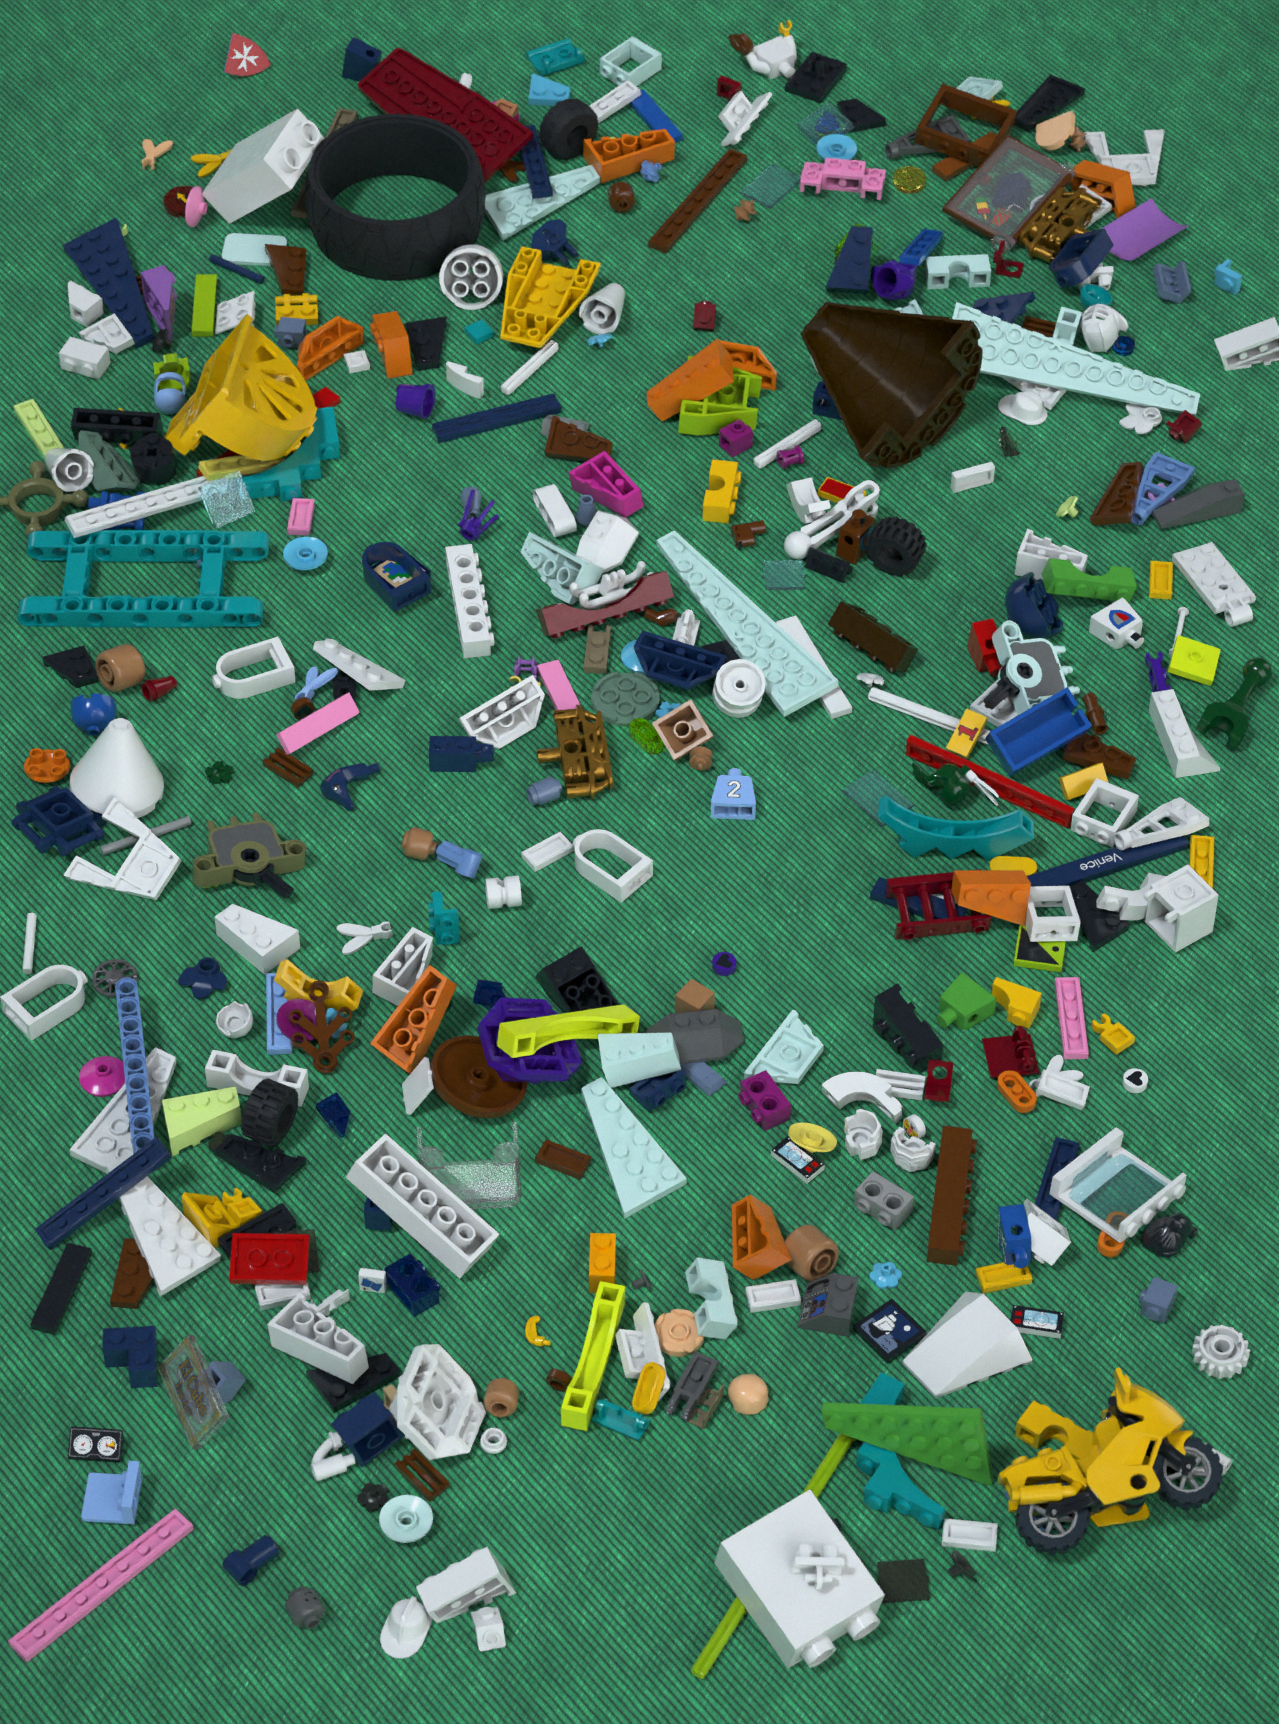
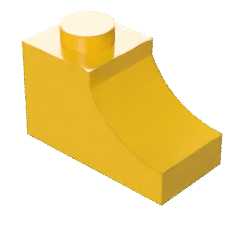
(1019, 1002)

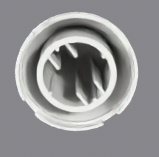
(118, 768)

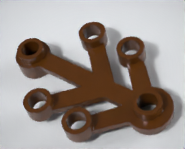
(321, 1031)

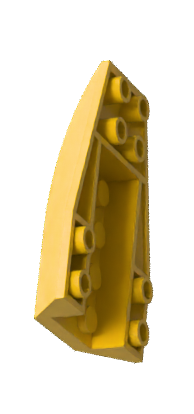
(542, 297)

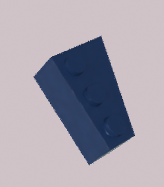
(853, 263)

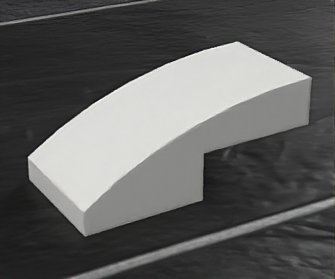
(465, 382)

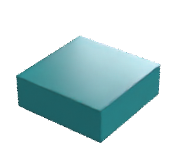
(479, 331)

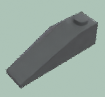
(1201, 504)

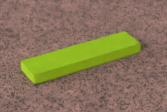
(204, 305)

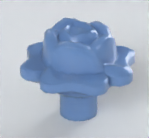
(650, 171)

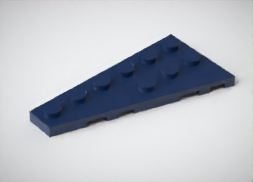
(1005, 307)

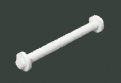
(1182, 611)

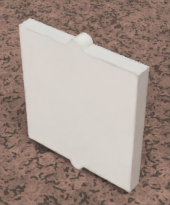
(417, 1086)

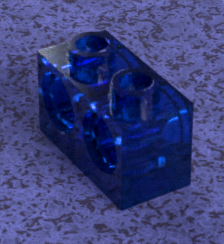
(408, 1287)

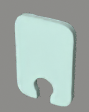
(249, 248)

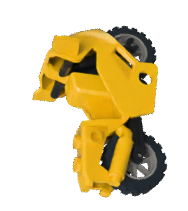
(1127, 1462)

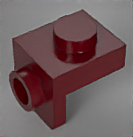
(727, 87)
(704, 316)
(1183, 427)

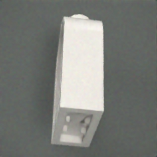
(259, 683)
(629, 882)
(53, 975)

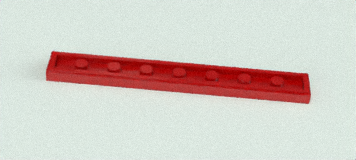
(1004, 787)

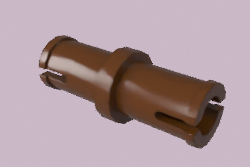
(1094, 713)

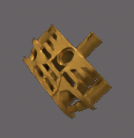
(1058, 222)
(569, 750)

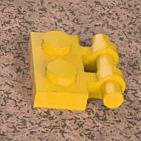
(304, 311)

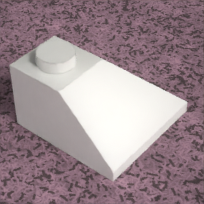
(1047, 1235)

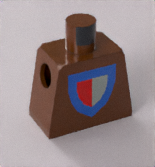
(854, 536)

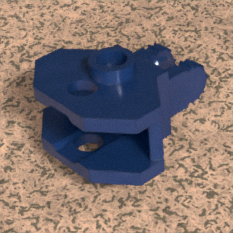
(553, 242)

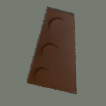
(288, 266)
(571, 443)
(1090, 750)

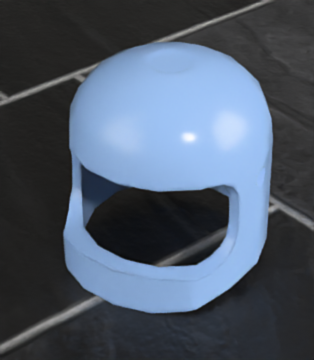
(169, 399)

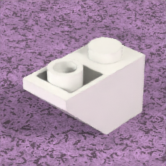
(83, 304)

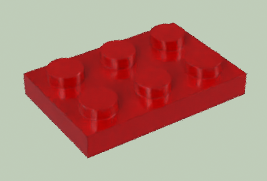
(269, 1259)

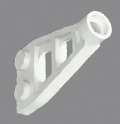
(1178, 810)

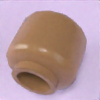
(418, 843)
(501, 1397)

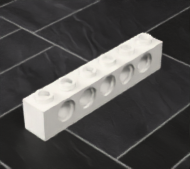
(468, 601)

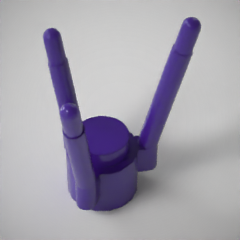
(471, 528)

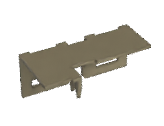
(712, 1402)

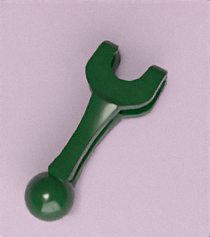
(1229, 714)

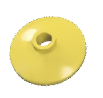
(812, 1137)

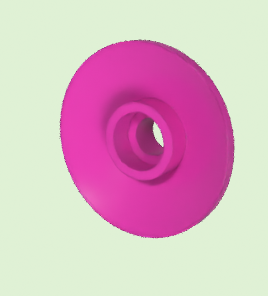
(102, 1083)

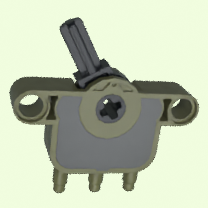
(248, 855)

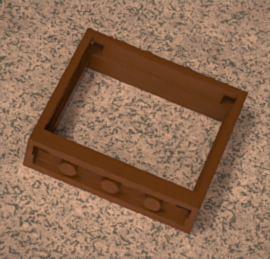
(970, 105)

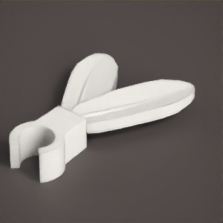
(362, 935)
(1055, 1066)

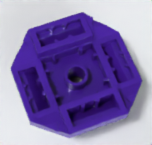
(547, 1065)

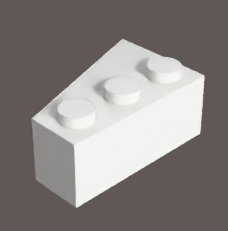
(1250, 345)
(1036, 551)
(256, 937)
(464, 1584)

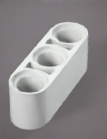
(554, 510)

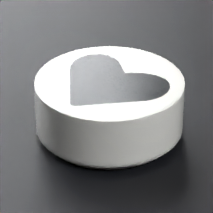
(1135, 1080)

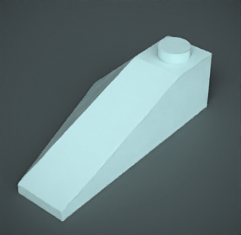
(559, 567)

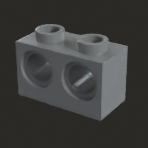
(883, 1201)

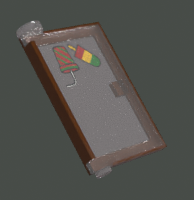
(1008, 191)

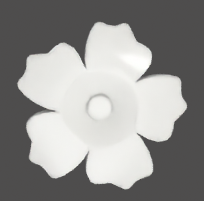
(869, 678)

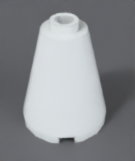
(603, 309)
(69, 468)

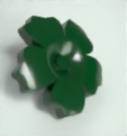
(219, 773)

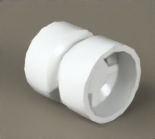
(503, 892)

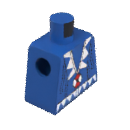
(1014, 1248)

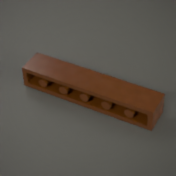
(949, 1196)

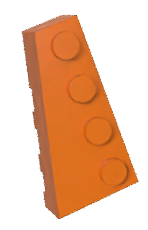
(415, 1021)

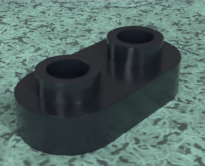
(343, 684)

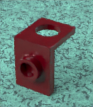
(1002, 264)
(937, 1088)

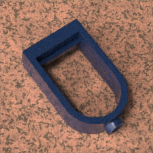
(1080, 257)
(404, 594)

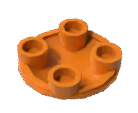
(46, 765)

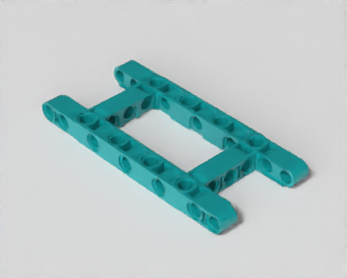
(201, 611)

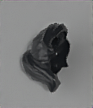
(1168, 1234)

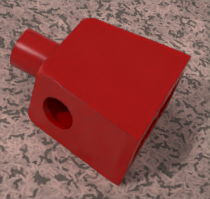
(982, 647)

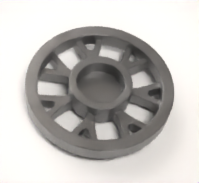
(111, 976)

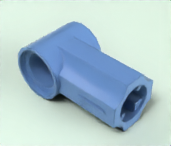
(463, 859)

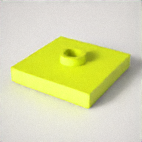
(1194, 660)

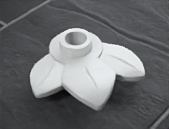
(1141, 418)

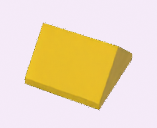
(208, 1216)

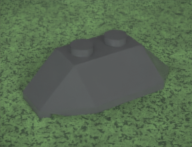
(701, 1034)

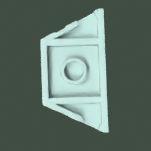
(788, 1052)

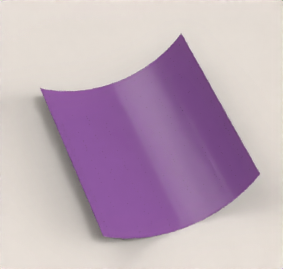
(1140, 230)

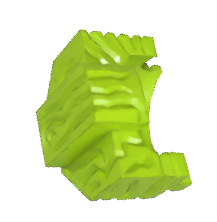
(175, 365)

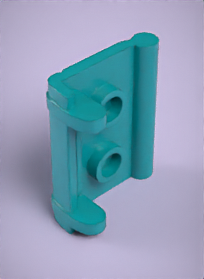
(555, 57)

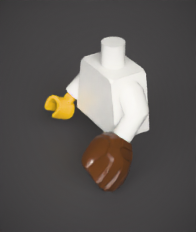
(770, 58)

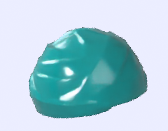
(1093, 294)

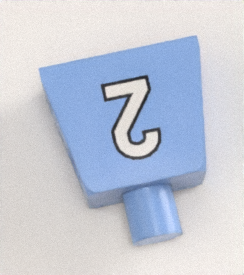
(733, 797)

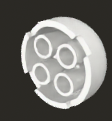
(457, 278)

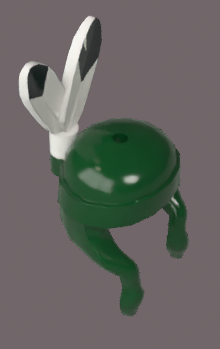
(954, 783)

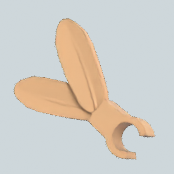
(153, 152)

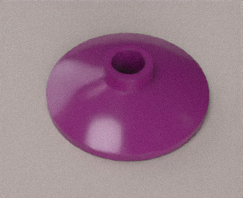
(283, 1024)

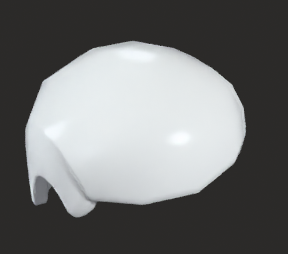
(234, 1020)

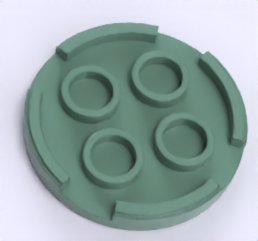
(625, 698)

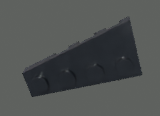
(1046, 101)

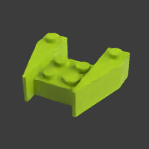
(722, 406)

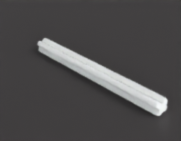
(918, 711)

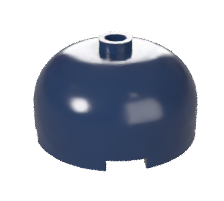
(1032, 608)

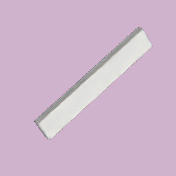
(833, 701)

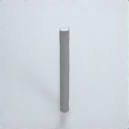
(157, 831)

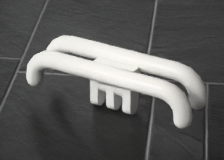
(610, 588)

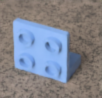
(113, 1496)

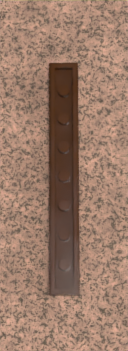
(697, 201)

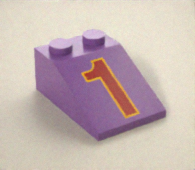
(160, 296)

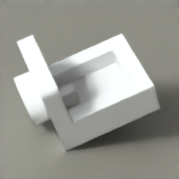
(488, 1628)

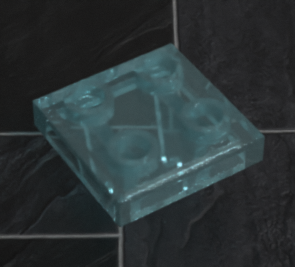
(226, 499)

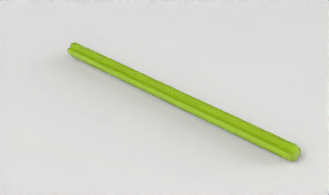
(737, 1609)

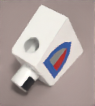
(1117, 625)

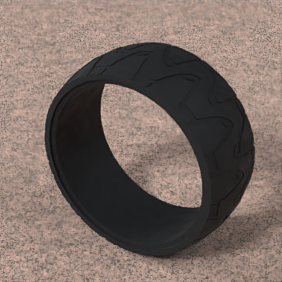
(385, 147)

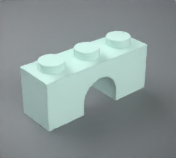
(970, 267)
(1067, 325)
(716, 1314)

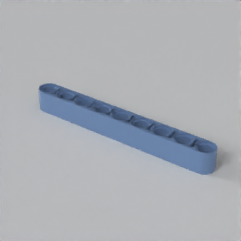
(134, 1063)

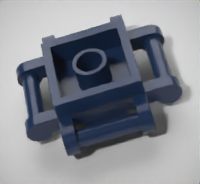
(60, 819)

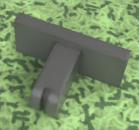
(641, 1282)

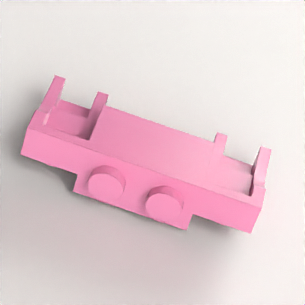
(843, 176)

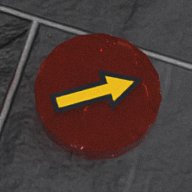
(176, 200)

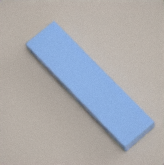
(276, 1041)

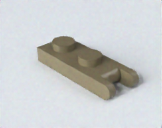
(597, 650)

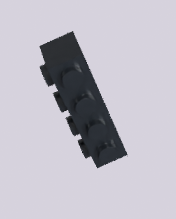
(116, 425)

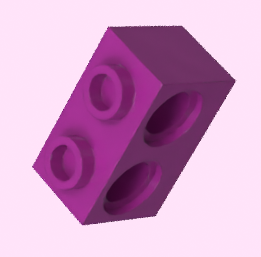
(764, 1100)

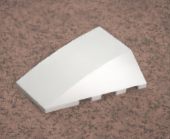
(967, 1347)

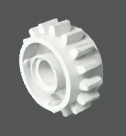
(1224, 1363)

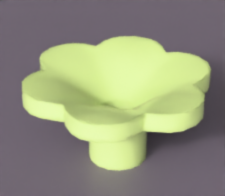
(1068, 507)

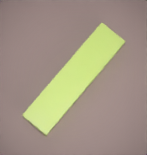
(37, 426)

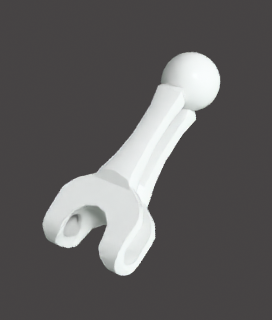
(799, 542)

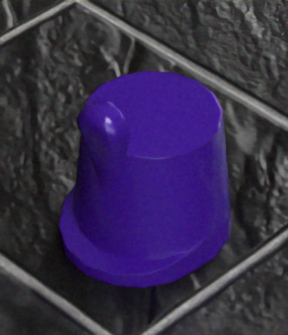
(415, 399)

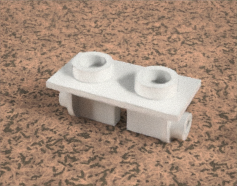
(686, 628)

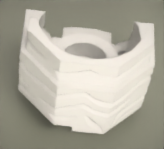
(863, 1134)
(911, 1153)

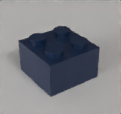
(367, 1429)

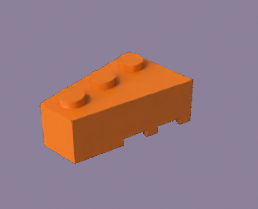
(392, 344)
(993, 892)
(756, 1238)

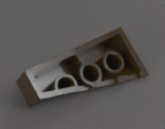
(872, 636)

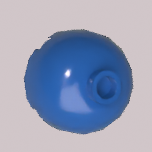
(93, 713)

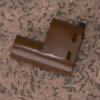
(744, 533)

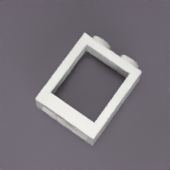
(1112, 797)
(1040, 928)

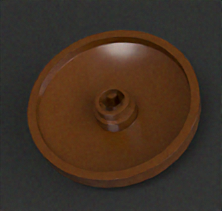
(468, 1082)

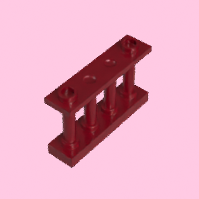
(923, 886)

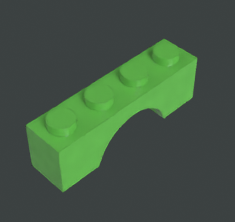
(1065, 579)

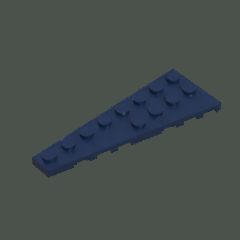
(108, 270)

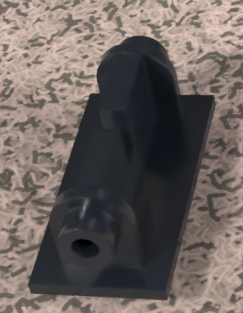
(828, 565)

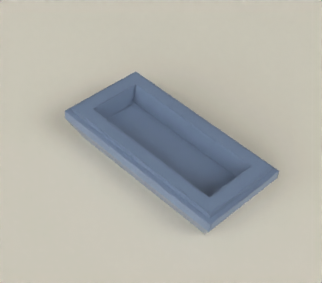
(703, 1077)

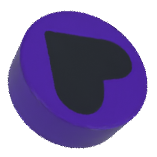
(724, 963)

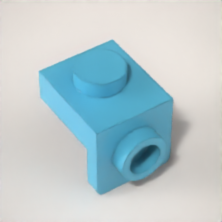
(1227, 278)

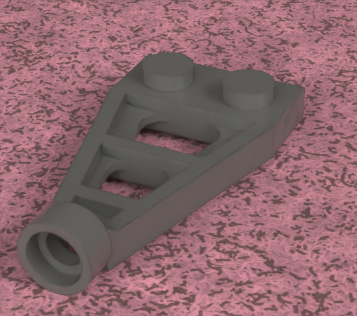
(902, 145)

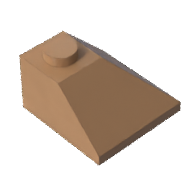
(683, 729)

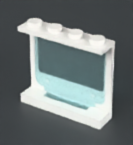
(1115, 1188)

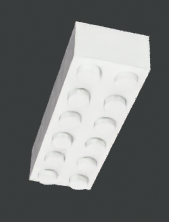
(422, 1205)

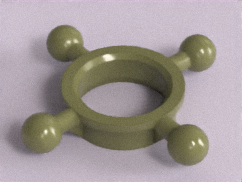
(45, 486)

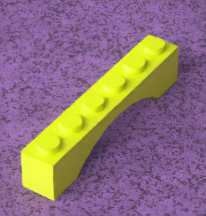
(528, 1035)
(586, 1382)

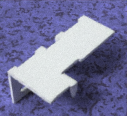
(333, 1301)

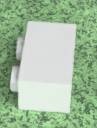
(84, 358)

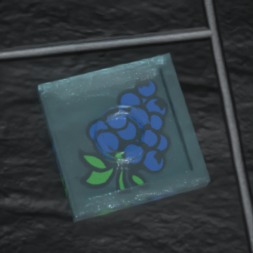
(824, 122)

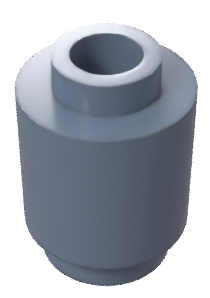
(544, 791)

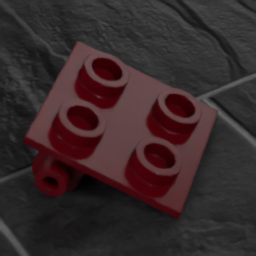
(1010, 1053)

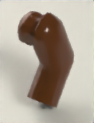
(662, 618)

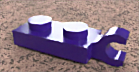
(1156, 674)

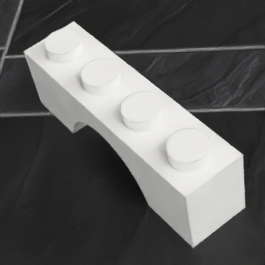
(228, 1071)

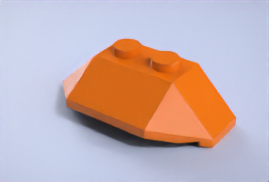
(328, 345)
(753, 361)

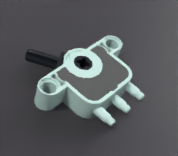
(1028, 671)

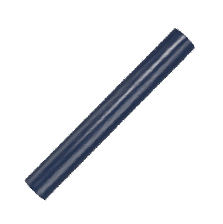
(237, 269)

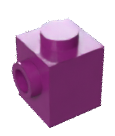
(735, 438)

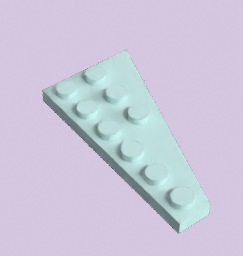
(515, 209)
(632, 1156)

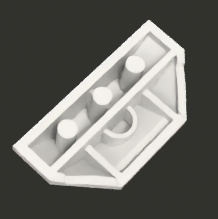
(607, 540)
(506, 715)

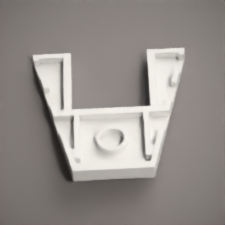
(1142, 167)
(144, 870)

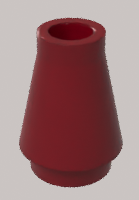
(156, 688)

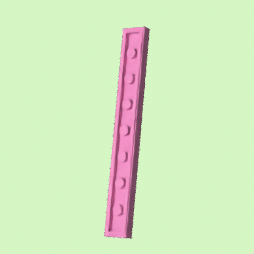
(100, 1585)

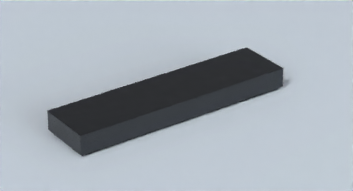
(61, 1288)

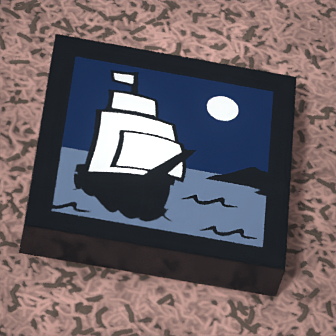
(889, 1330)

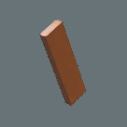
(952, 166)

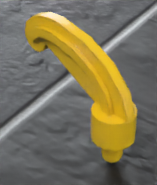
(531, 1333)

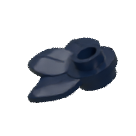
(203, 981)

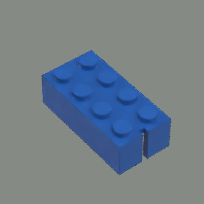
(1038, 732)

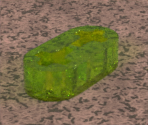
(643, 738)

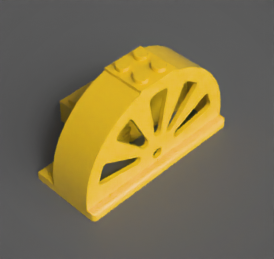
(247, 400)

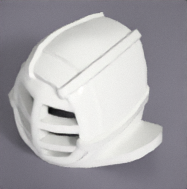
(1101, 333)

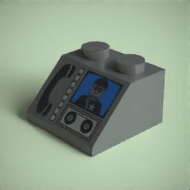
(829, 1304)

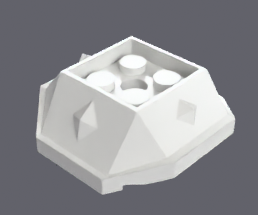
(437, 1404)

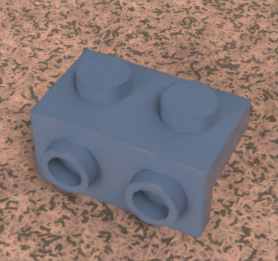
(1172, 283)

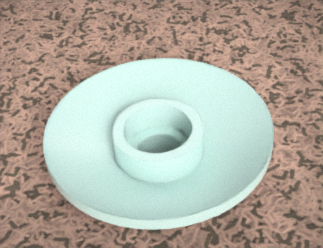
(406, 1509)

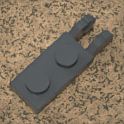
(692, 1384)

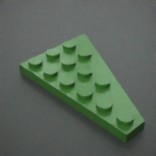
(933, 1435)

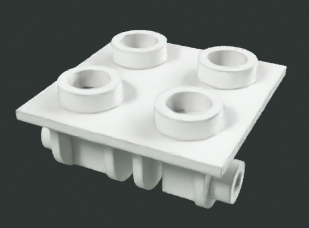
(232, 312)

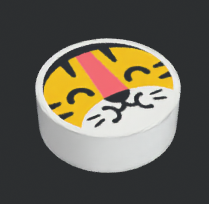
(914, 1126)

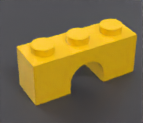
(722, 490)
(1041, 1424)

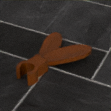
(509, 169)

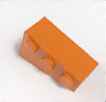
(1107, 182)

